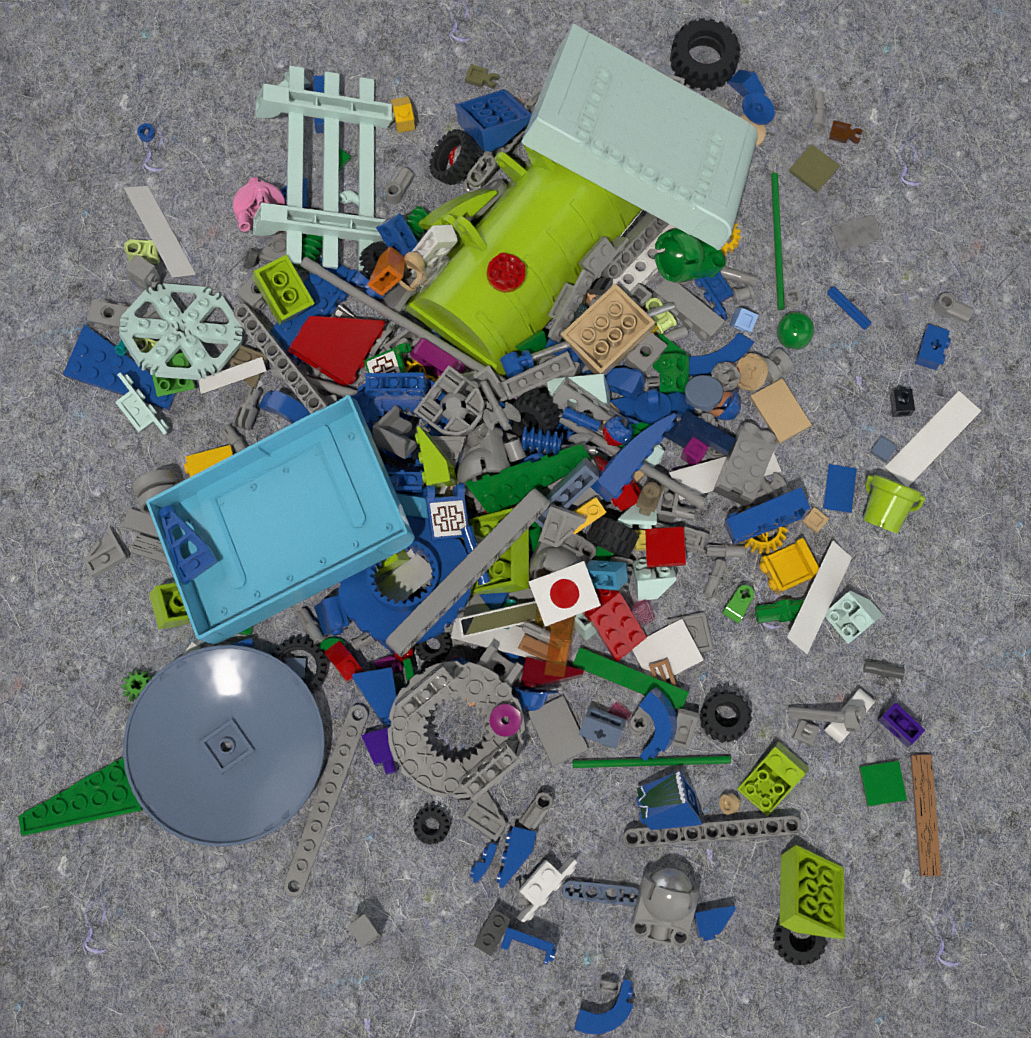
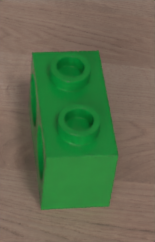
(674, 373)

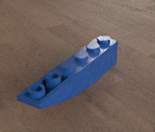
(629, 459)

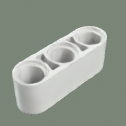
(837, 730)

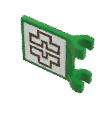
(389, 361)

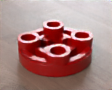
(506, 272)

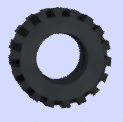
(540, 407)
(612, 536)
(730, 700)
(798, 957)

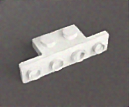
(541, 884)

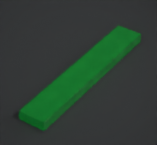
(627, 677)

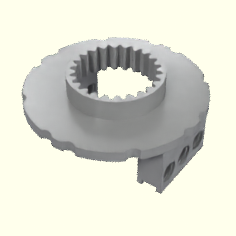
(431, 771)

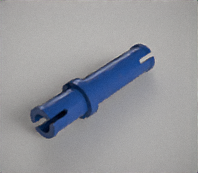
(471, 543)

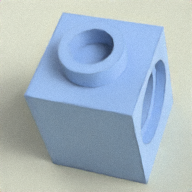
(743, 320)

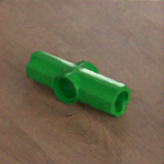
(781, 611)

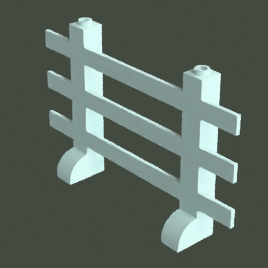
(331, 108)

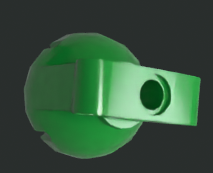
(686, 257)

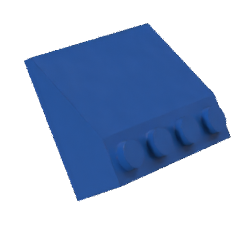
(492, 118)

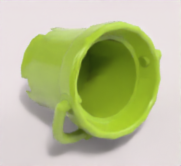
(890, 503)

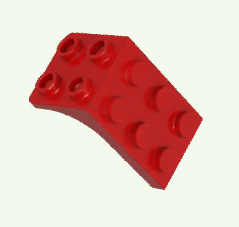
(615, 623)

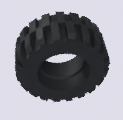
(705, 34)

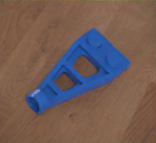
(195, 563)

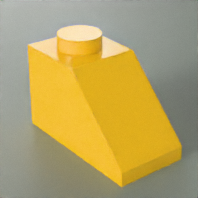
(403, 114)

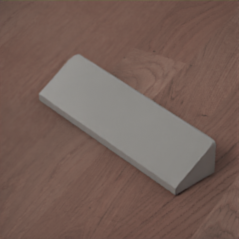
(537, 375)

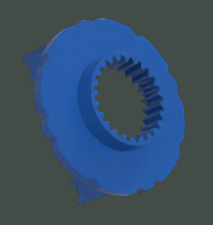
(406, 391)
(381, 617)

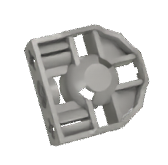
(455, 412)

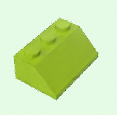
(282, 289)

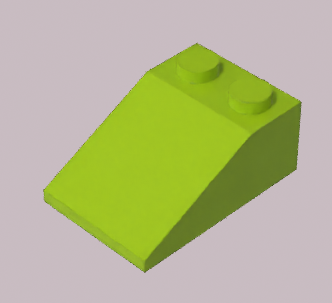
(168, 606)

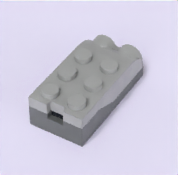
(745, 464)

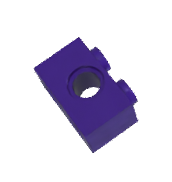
(901, 725)

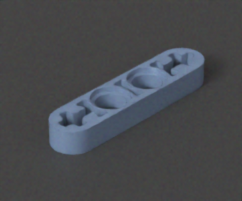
(601, 893)

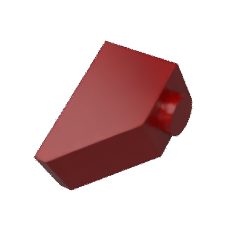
(343, 661)

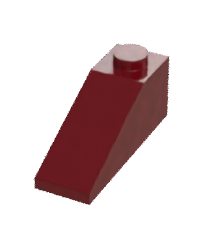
(534, 676)

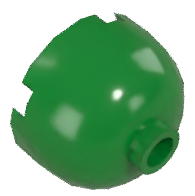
(795, 330)

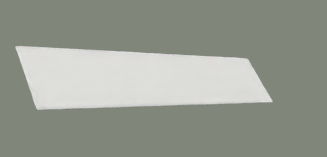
(231, 375)

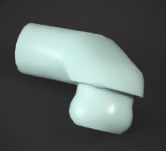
(348, 197)

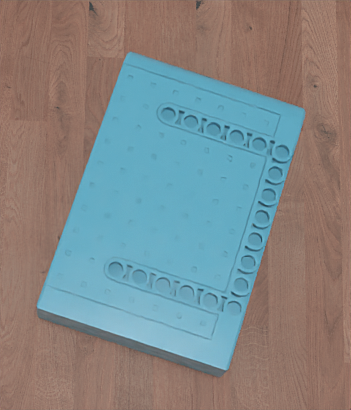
(284, 520)

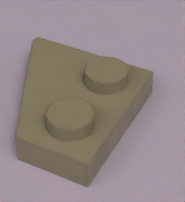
(245, 355)

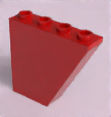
(336, 345)

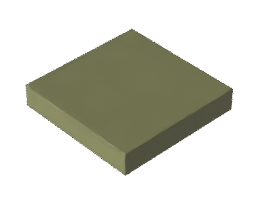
(814, 168)

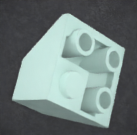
(632, 516)
(652, 581)
(852, 615)

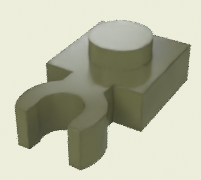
(478, 75)

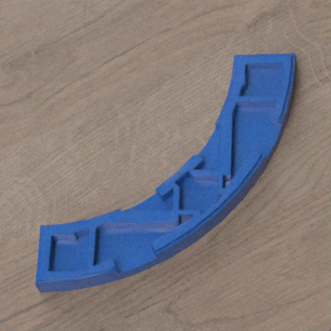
(730, 353)

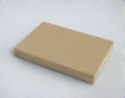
(780, 411)

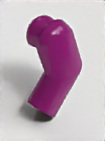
(389, 662)

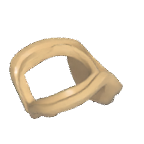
(413, 261)

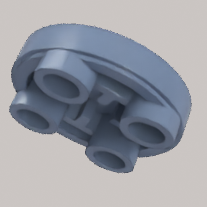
(703, 392)

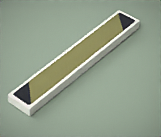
(496, 619)

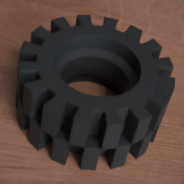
(367, 256)
(435, 656)
(426, 814)

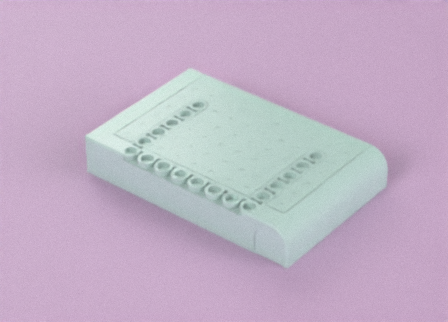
(643, 137)

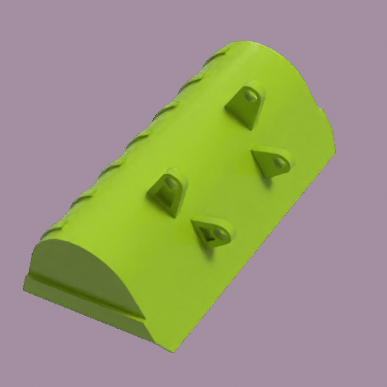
(546, 221)

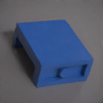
(528, 940)

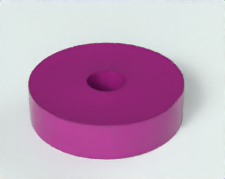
(505, 729)

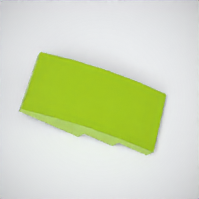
(464, 205)

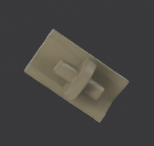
(649, 498)

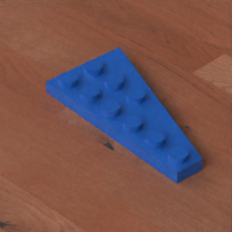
(98, 364)

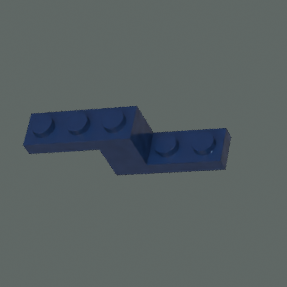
(693, 426)

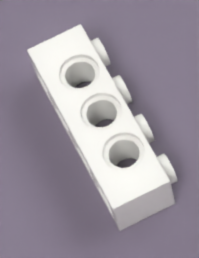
(433, 245)

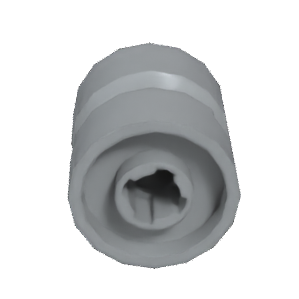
(777, 364)

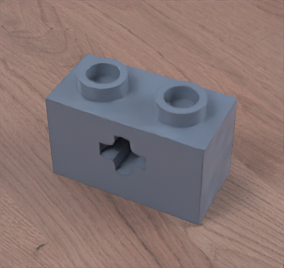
(602, 727)

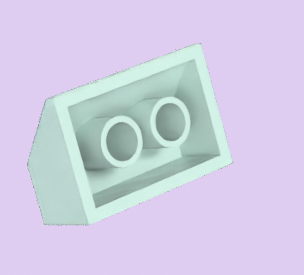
(593, 384)

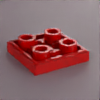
(665, 547)

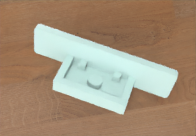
(137, 410)

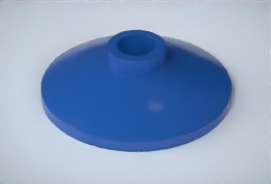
(758, 108)

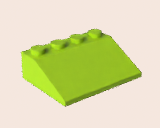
(511, 570)
(811, 894)

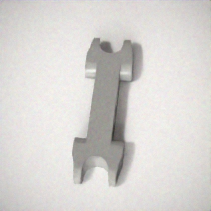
(487, 160)

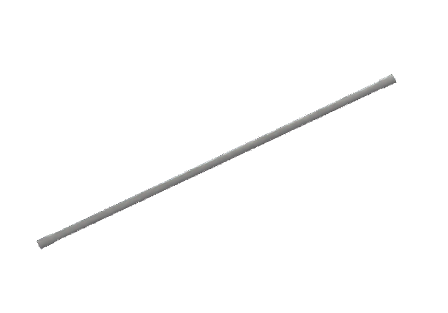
(316, 269)

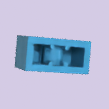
(607, 574)

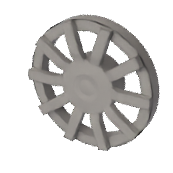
(385, 338)

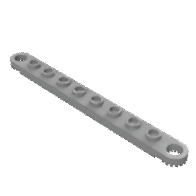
(326, 801)

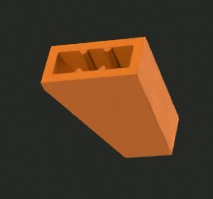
(387, 271)

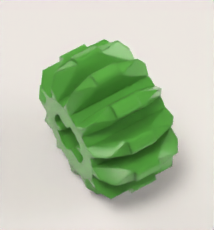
(130, 688)

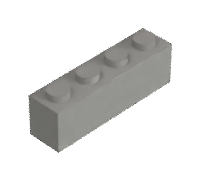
(690, 310)

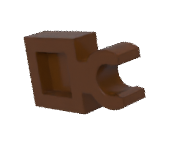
(841, 132)

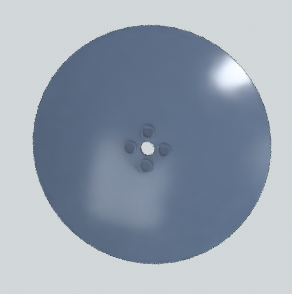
(178, 737)

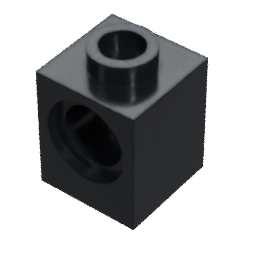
(899, 409)

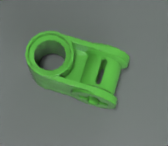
(737, 606)

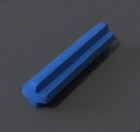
(849, 308)

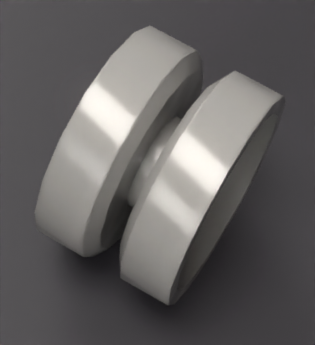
(151, 485)

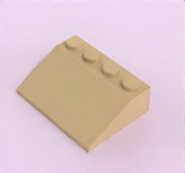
(608, 330)

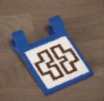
(446, 514)

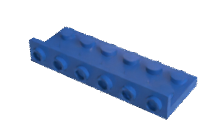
(326, 300)

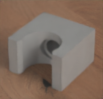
(492, 659)

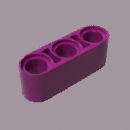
(434, 358)

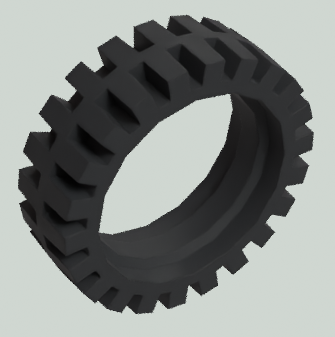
(463, 161)
(309, 647)

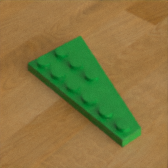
(516, 482)
(92, 799)

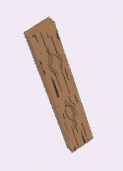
(925, 815)

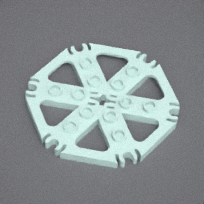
(172, 340)

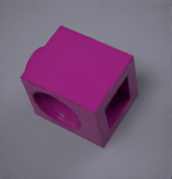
(694, 452)

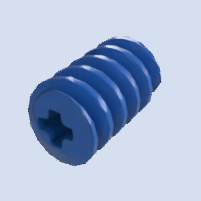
(542, 441)

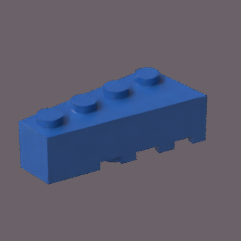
(767, 516)

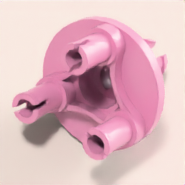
(249, 199)

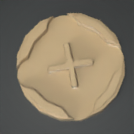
(753, 372)

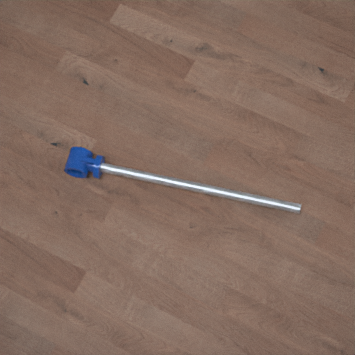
(515, 364)

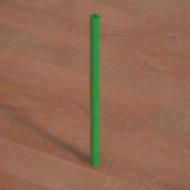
(777, 241)
(651, 762)

